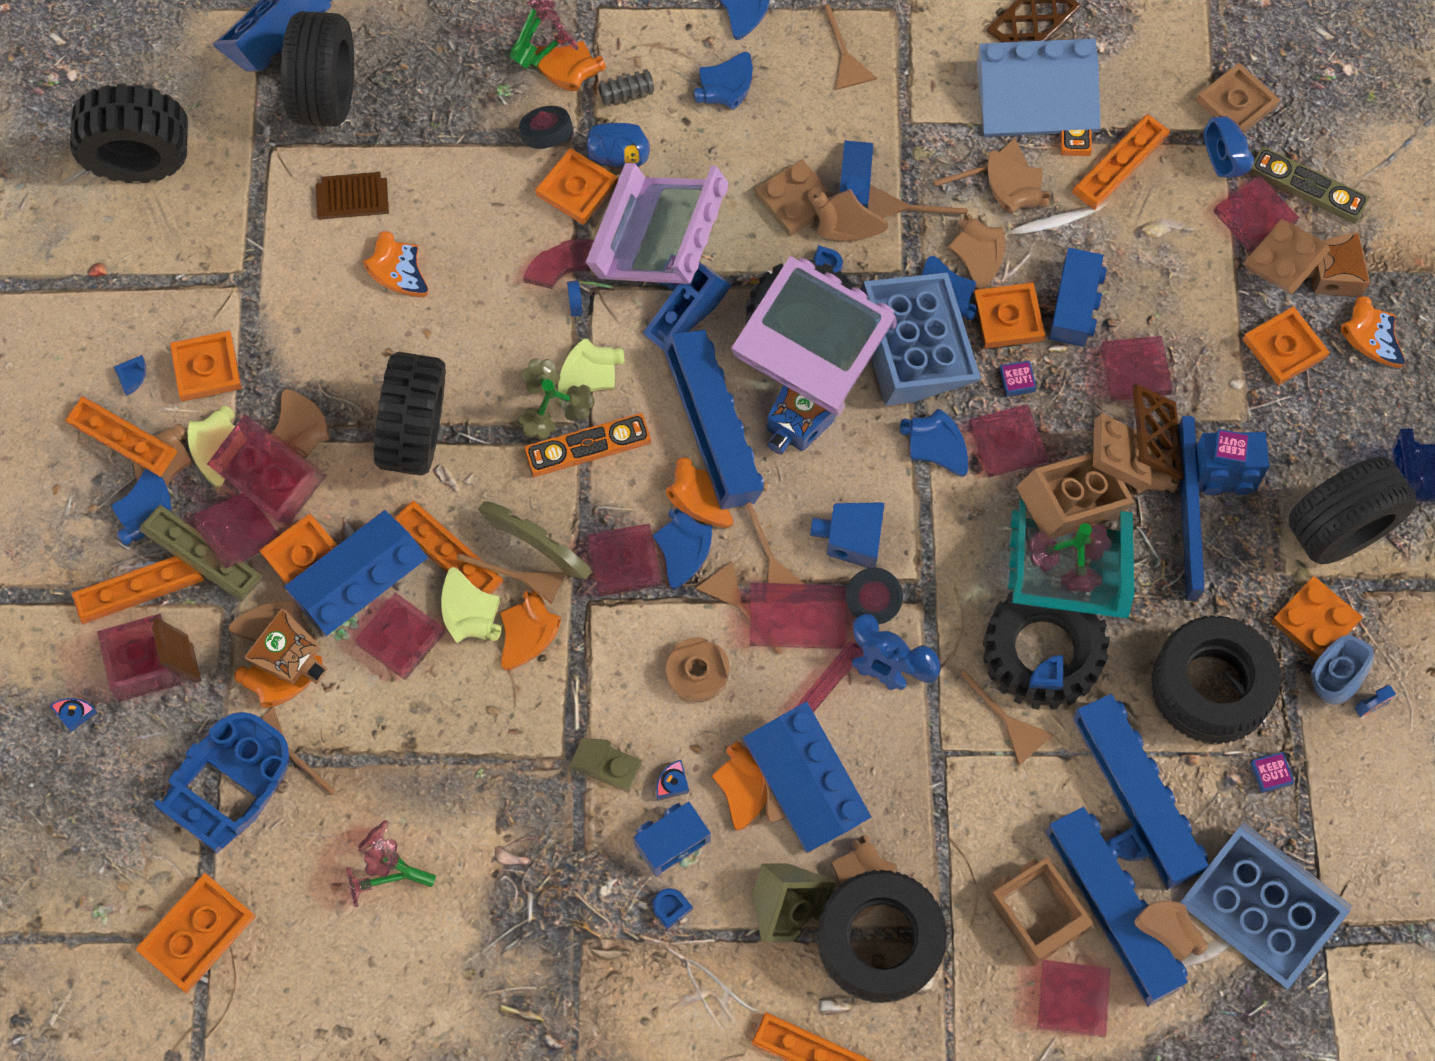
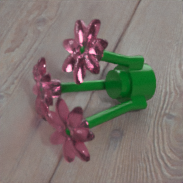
(524, 51)

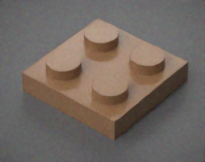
(1238, 97)
(790, 195)
(1286, 256)
(1118, 453)

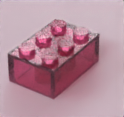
(266, 469)

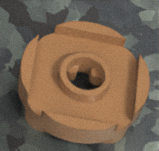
(707, 655)

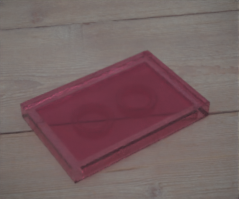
(797, 615)

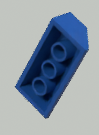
(262, 31)
(355, 572)
(806, 777)

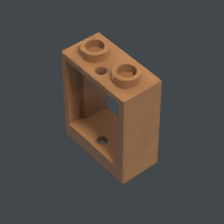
(1031, 871)

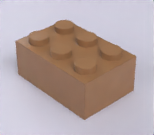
(1072, 493)

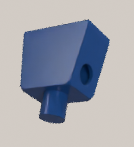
(852, 532)

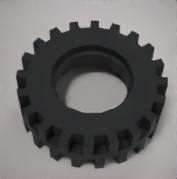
(1084, 670)

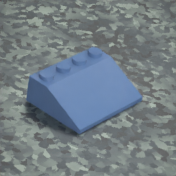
(1039, 87)
(929, 344)
(1266, 905)

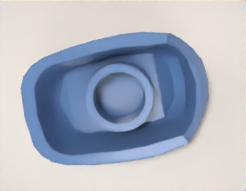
(1342, 669)

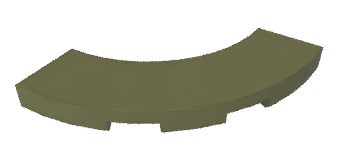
(536, 537)

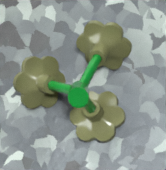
(541, 378)

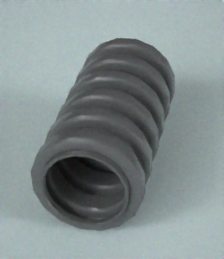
(626, 87)

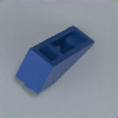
(857, 169)
(688, 305)

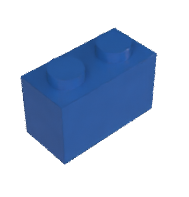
(671, 837)

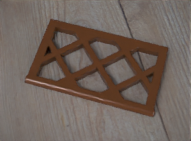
(1009, 16)
(1145, 439)

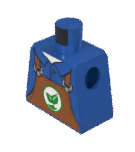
(796, 421)

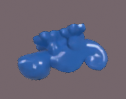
(889, 655)

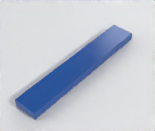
(1191, 511)

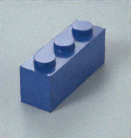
(1078, 297)

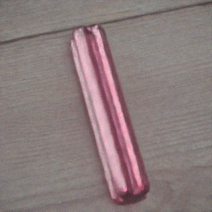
(831, 676)

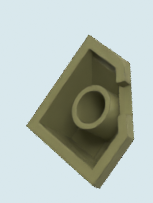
(788, 899)

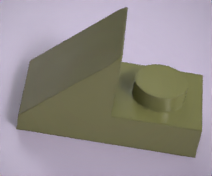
(602, 762)

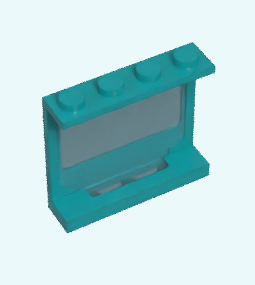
(1045, 589)

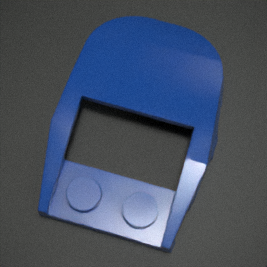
(244, 751)

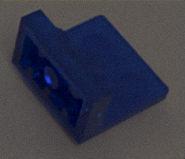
(1416, 464)

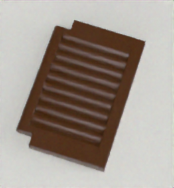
(352, 195)
(175, 650)

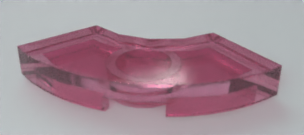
(557, 262)

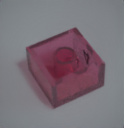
(133, 660)

